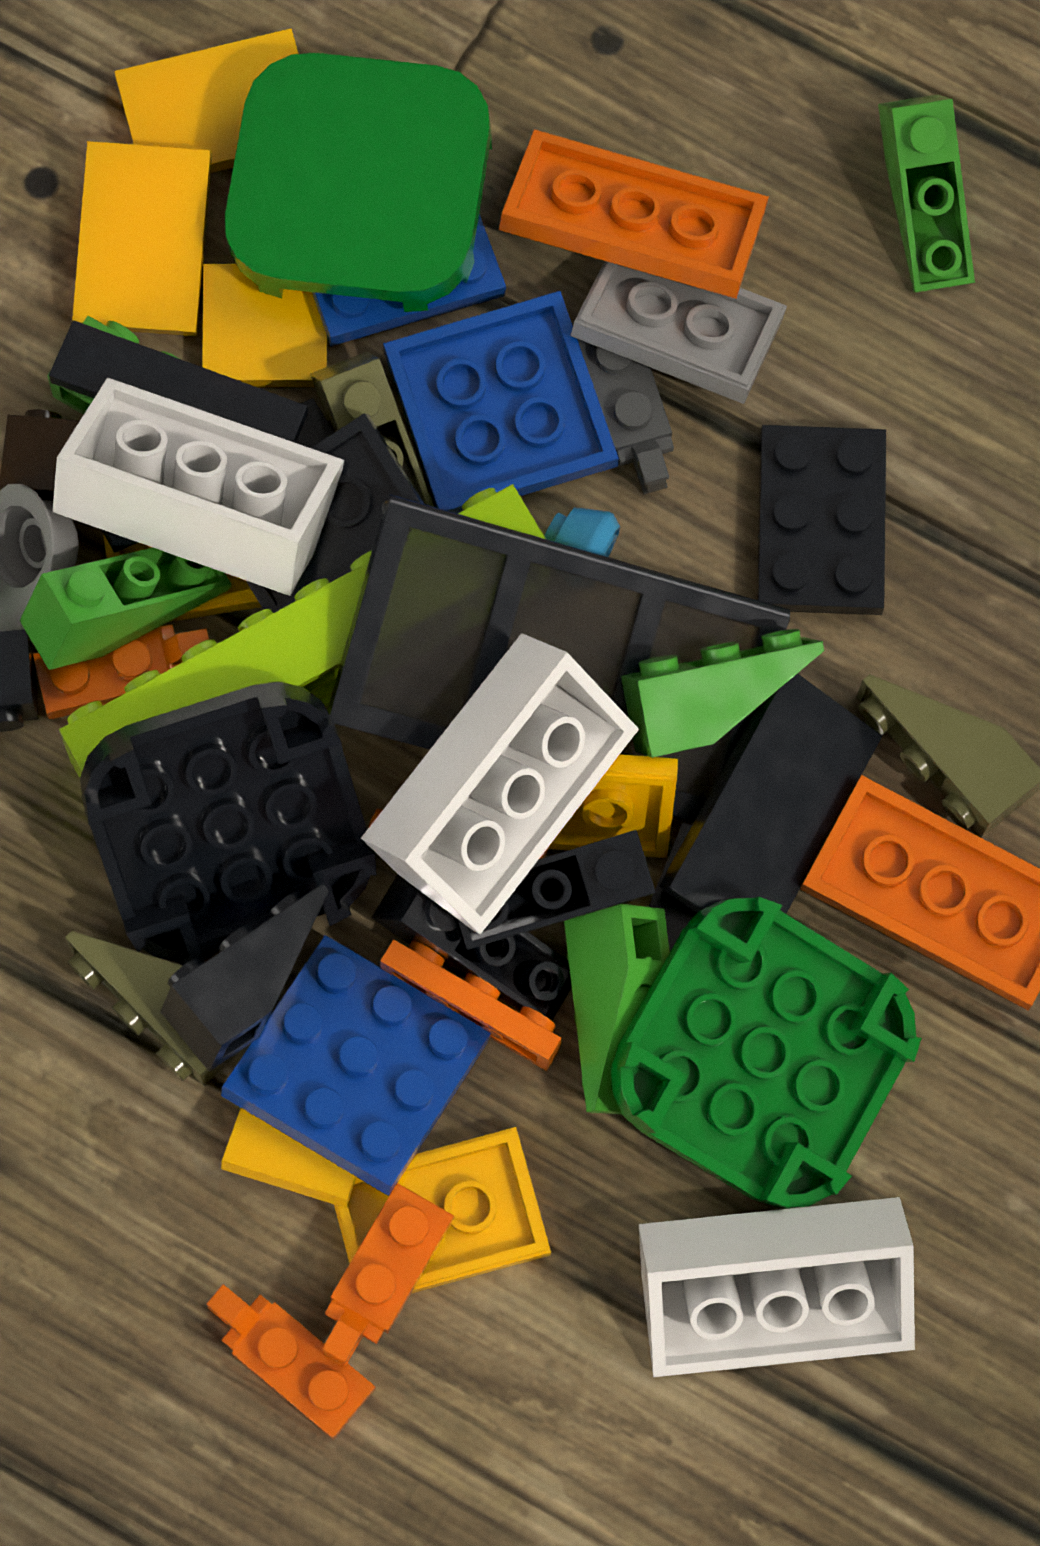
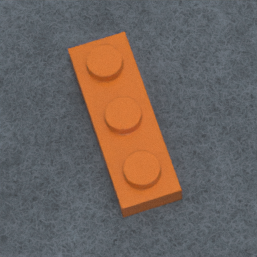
(522, 1032)

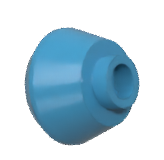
(585, 530)

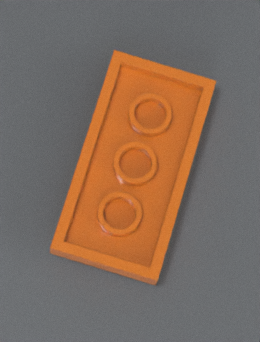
(634, 213)
(934, 890)

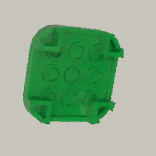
(358, 179)
(763, 1053)

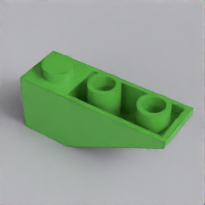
(928, 190)
(112, 601)
(706, 697)
(611, 967)

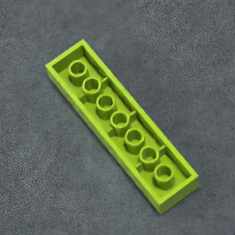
(290, 646)

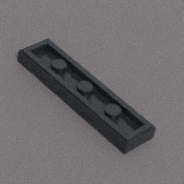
(93, 355)

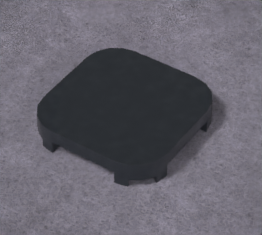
(224, 817)

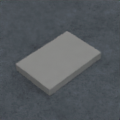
(680, 328)

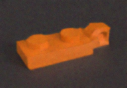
(106, 677)
(384, 1271)
(291, 1360)

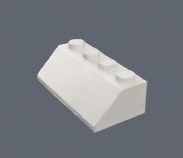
(196, 485)
(501, 782)
(778, 1286)

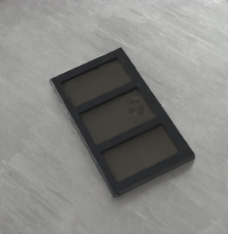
(459, 591)

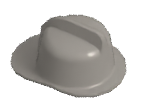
(30, 544)

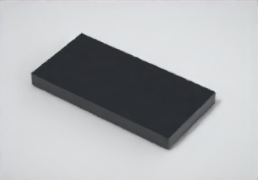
(773, 801)

